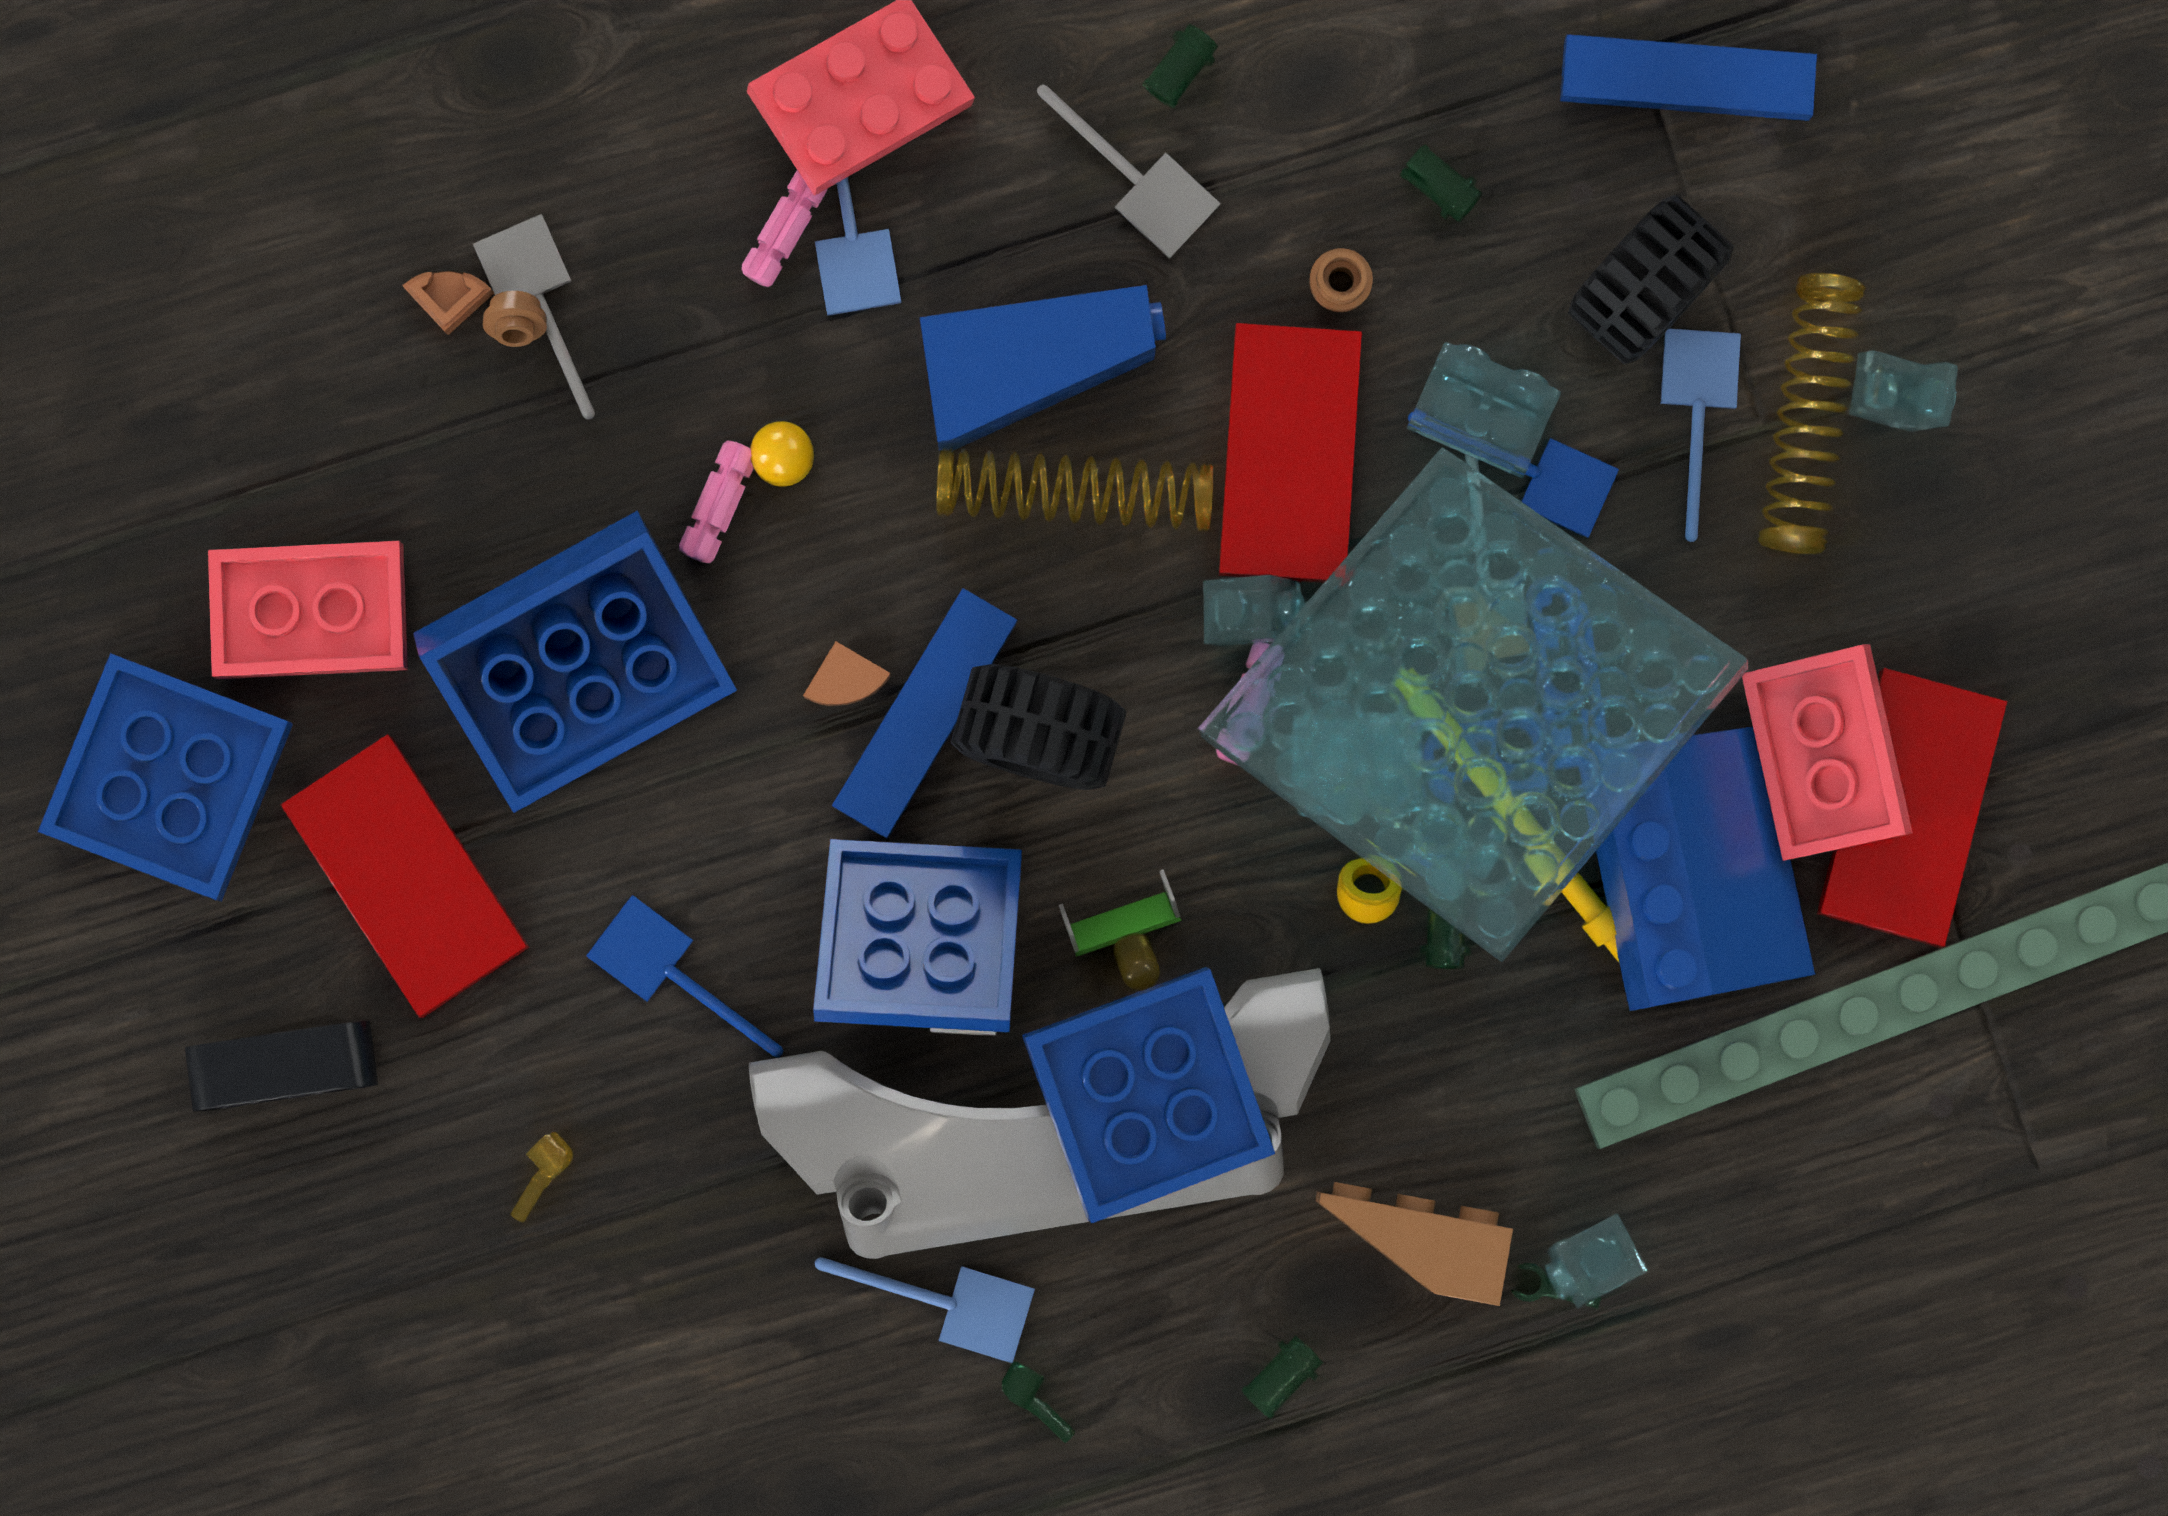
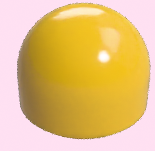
(782, 453)
(1365, 906)

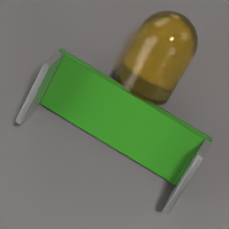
(1126, 929)

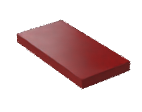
(1290, 452)
(1944, 759)
(405, 876)

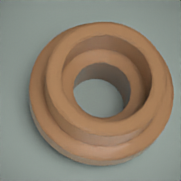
(1341, 261)
(514, 318)

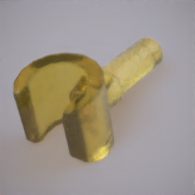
(552, 1157)

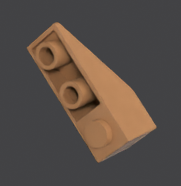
(1441, 1252)

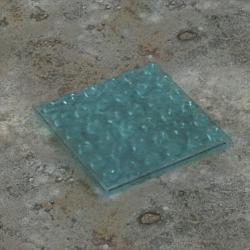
(1473, 702)

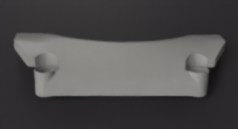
(998, 1172)

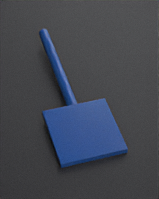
(1568, 487)
(643, 951)

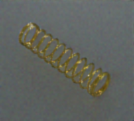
(947, 497)
(1789, 536)

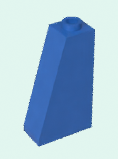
(1027, 356)

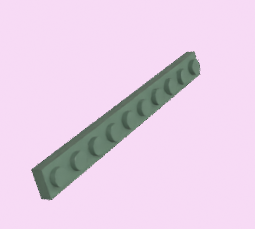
(1876, 1007)

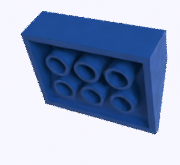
(573, 662)
(1703, 880)

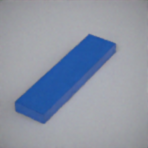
(1688, 77)
(923, 714)

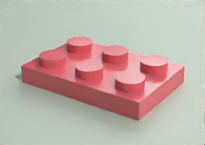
(860, 94)
(307, 610)
(1826, 752)

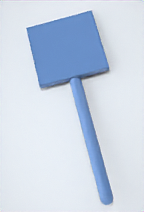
(856, 268)
(1701, 373)
(981, 1315)

